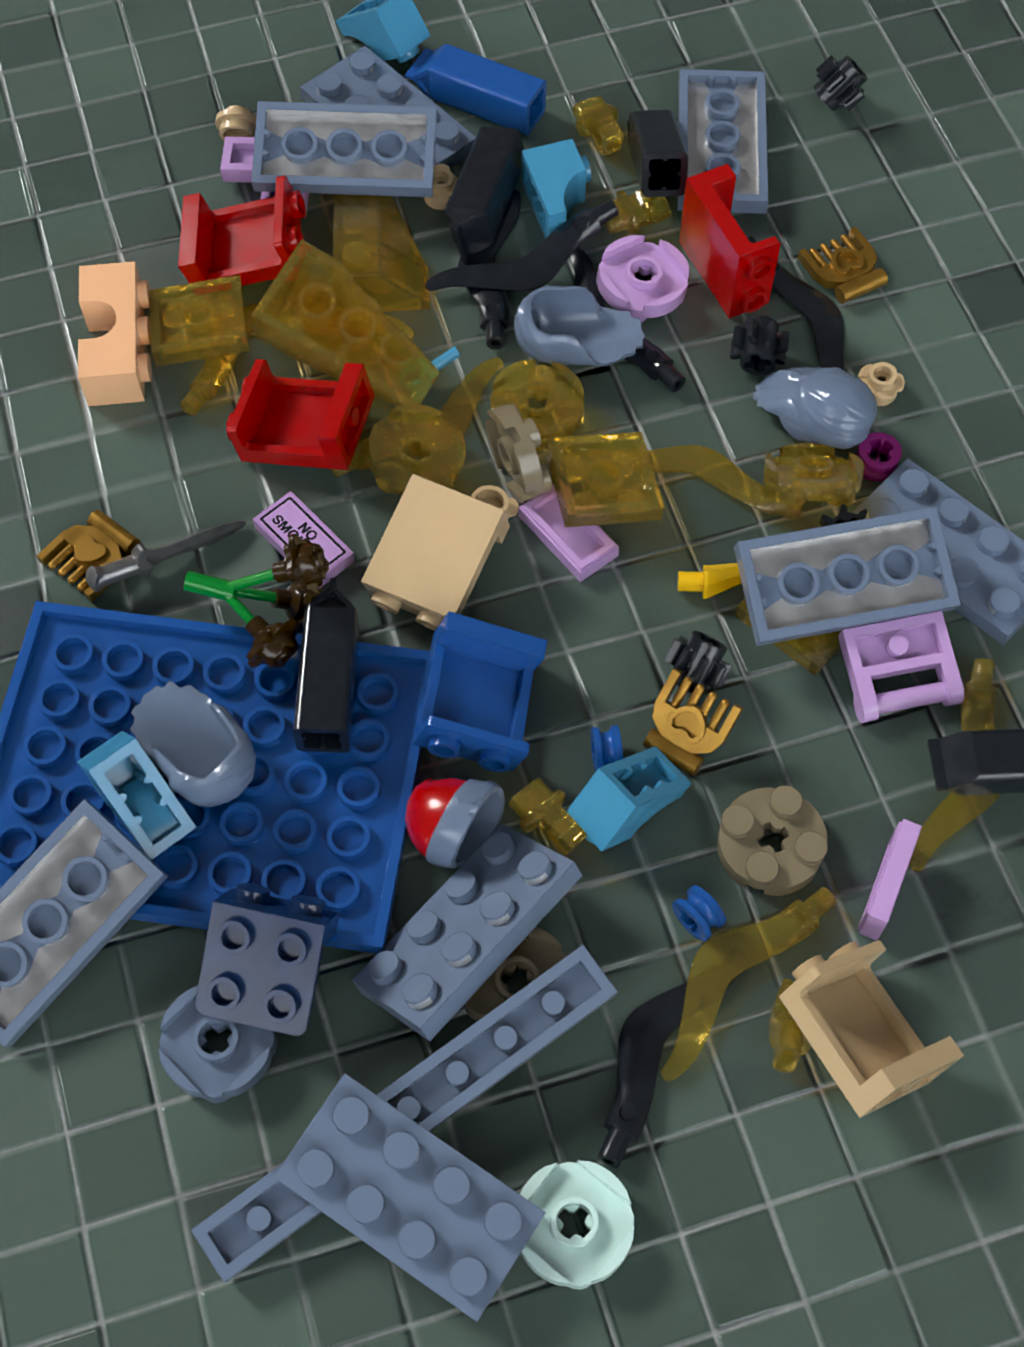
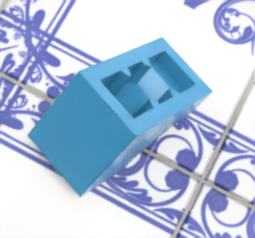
(387, 27)
(554, 181)
(136, 793)
(626, 796)

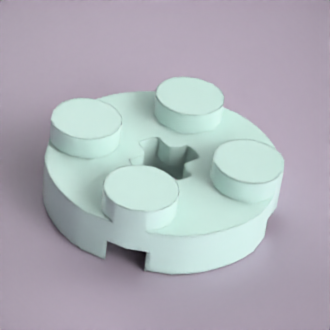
(610, 1219)

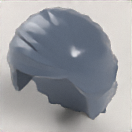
(572, 328)
(819, 405)
(194, 744)

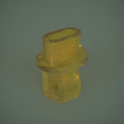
(600, 122)
(637, 212)
(542, 808)
(785, 1035)

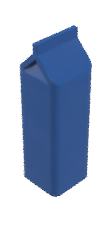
(480, 87)

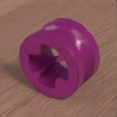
(882, 444)

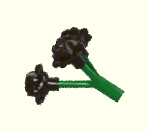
(272, 643)

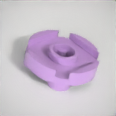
(643, 298)

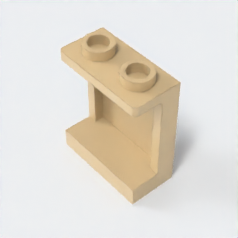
(433, 551)
(861, 1029)

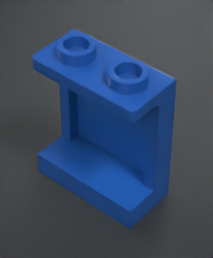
(478, 692)

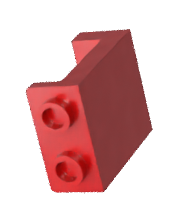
(241, 238)
(730, 265)
(300, 418)

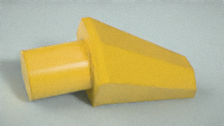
(711, 581)

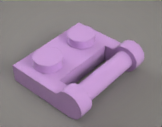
(895, 650)

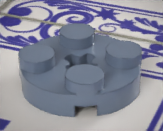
(215, 1074)

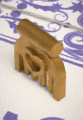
(850, 267)
(92, 546)
(685, 729)

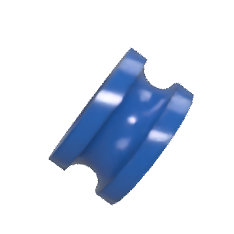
(605, 746)
(699, 913)

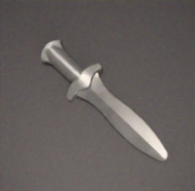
(144, 560)

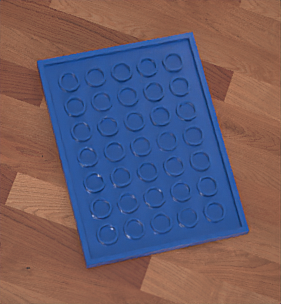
(300, 826)

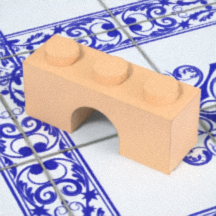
(114, 365)

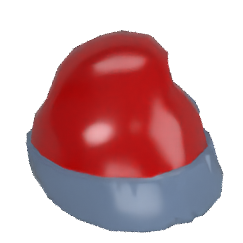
(453, 818)

